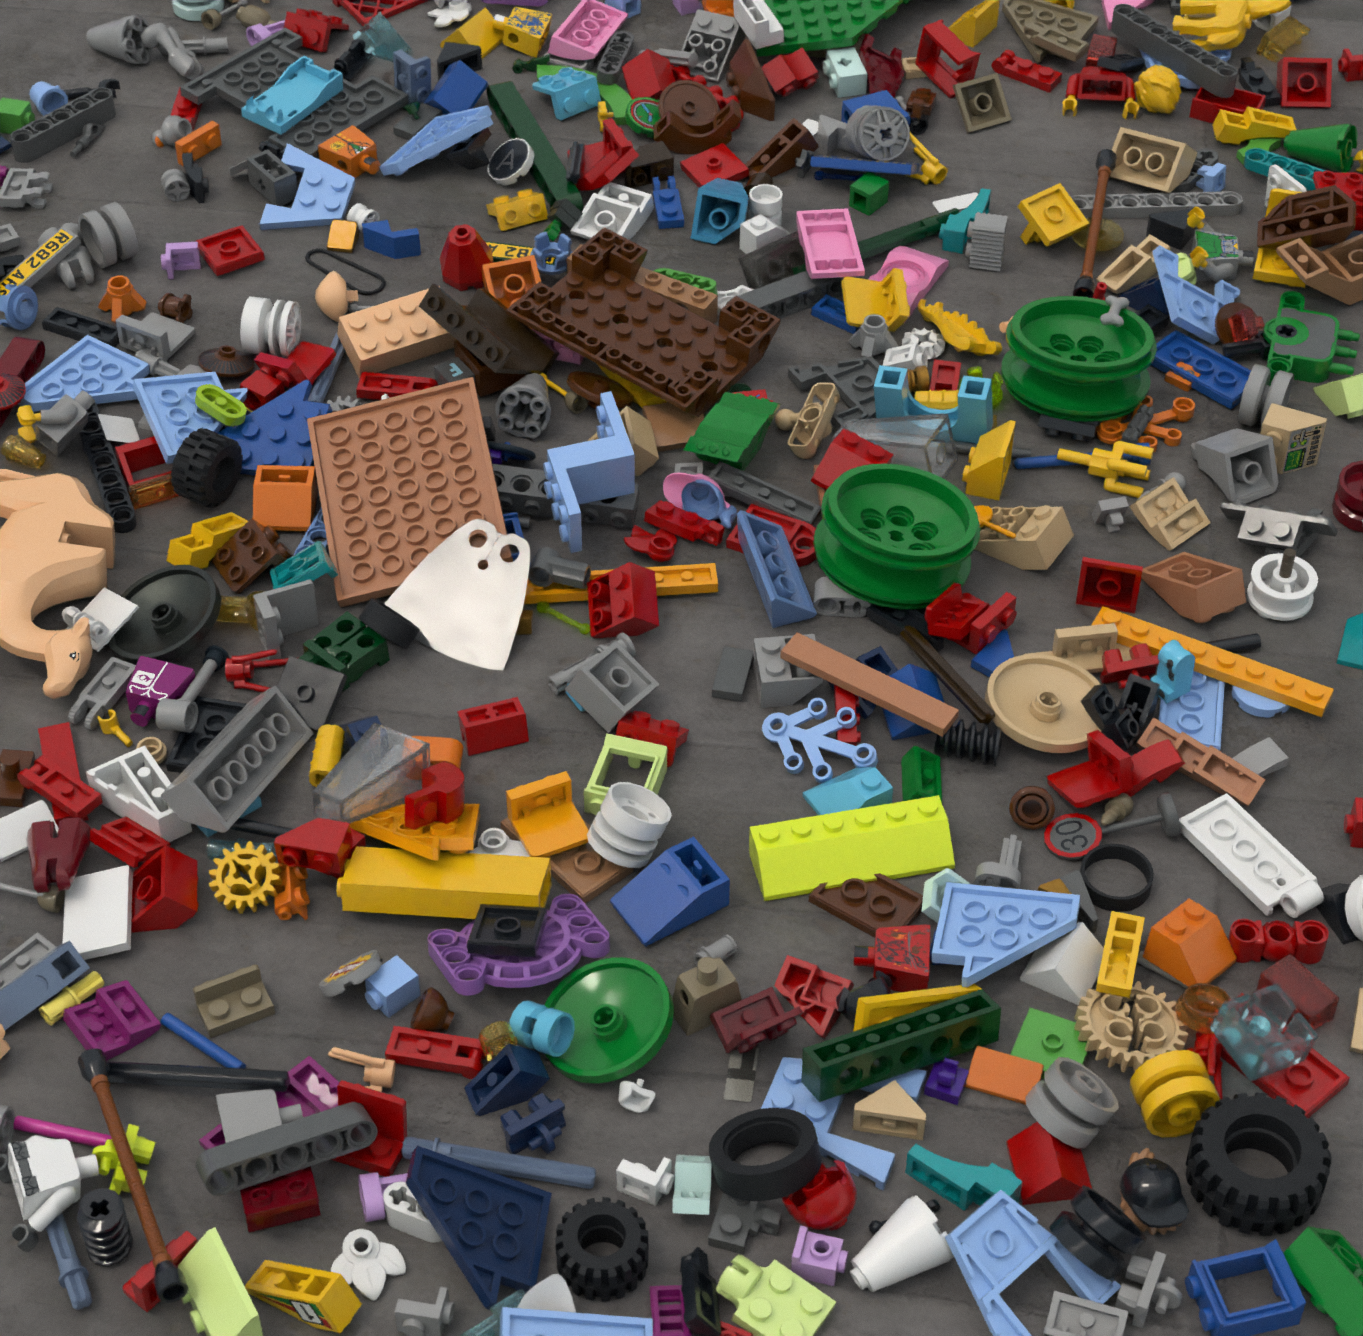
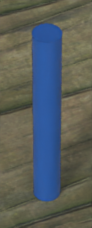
(201, 1042)

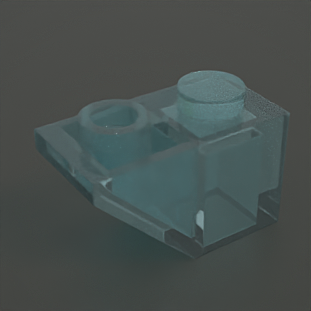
(381, 38)

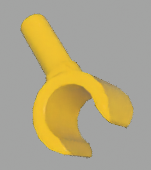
(112, 726)

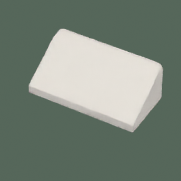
(16, 826)

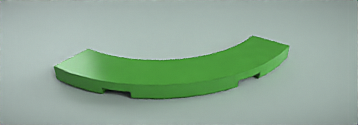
(614, 95)

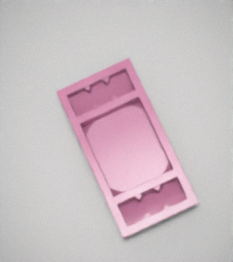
(829, 243)
(919, 271)

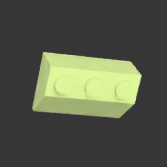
(1343, 396)
(217, 1291)

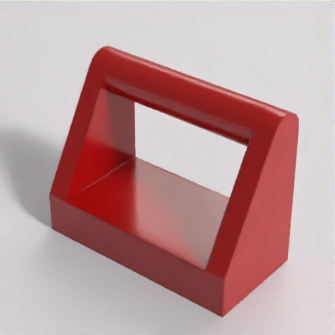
(139, 456)

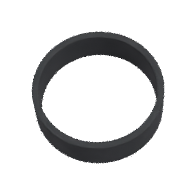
(1124, 853)

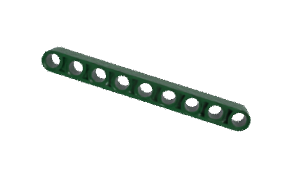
(520, 123)

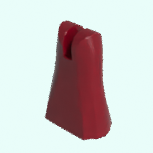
(56, 857)

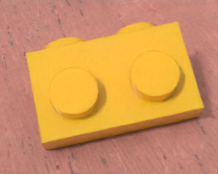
(519, 210)

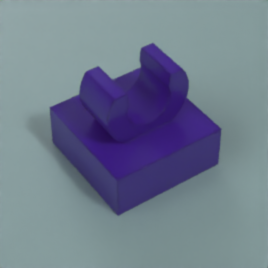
(946, 1081)

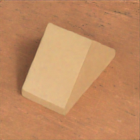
(890, 1113)

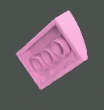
(586, 30)

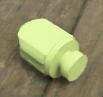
(1186, 269)

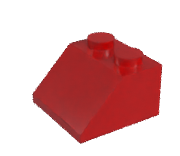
(1304, 82)
(846, 453)
(1109, 585)
(164, 891)

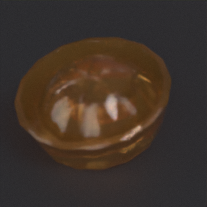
(1200, 1005)

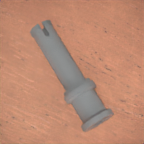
(565, 676)

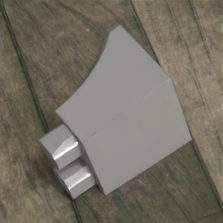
(1239, 463)

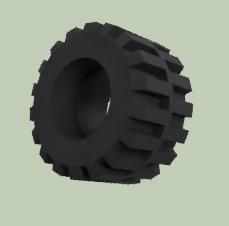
(206, 467)
(602, 1274)

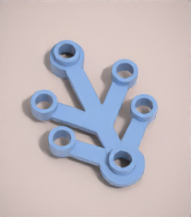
(816, 738)

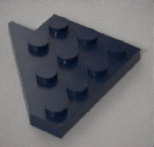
(483, 1219)

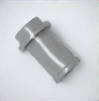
(721, 949)

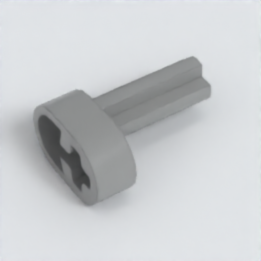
(1005, 872)

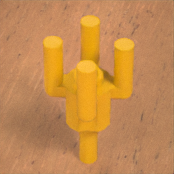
(1112, 465)

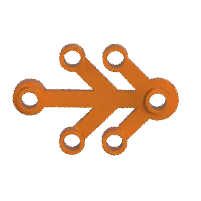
(1182, 410)

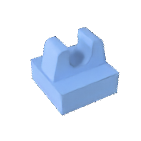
(1213, 178)

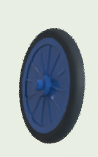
(513, 452)

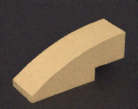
(1132, 266)

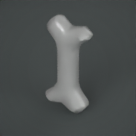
(1113, 316)

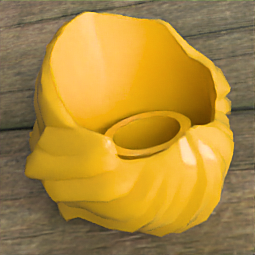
(1158, 89)

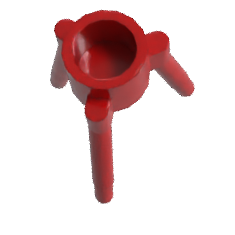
(241, 668)
(1210, 1051)

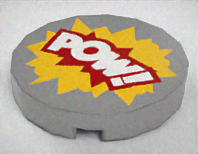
(350, 973)

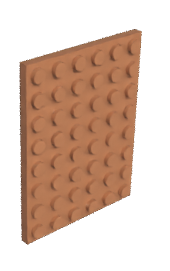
(400, 483)

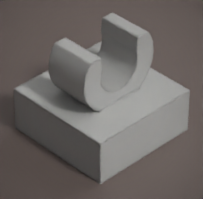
(1111, 513)

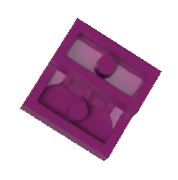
(113, 1020)

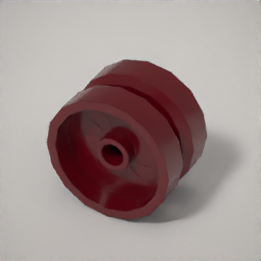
(1348, 499)

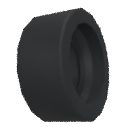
(389, 623)

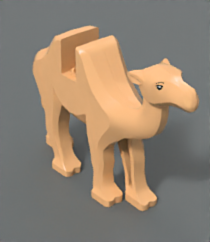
(50, 554)

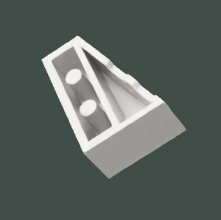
(133, 789)

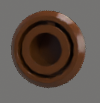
(1032, 807)
(432, 1012)

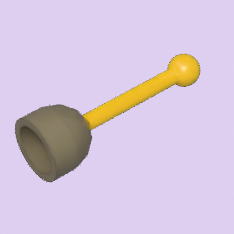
(572, 400)

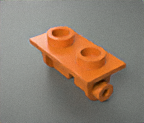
(294, 895)

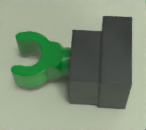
(563, 217)

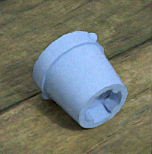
(47, 97)

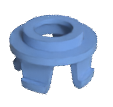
(545, 249)
(17, 313)

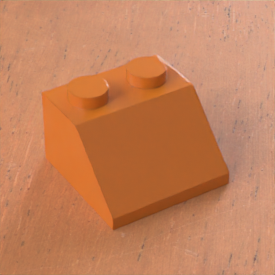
(1190, 945)

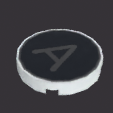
(510, 161)

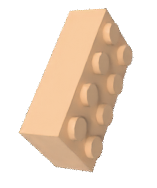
(391, 334)

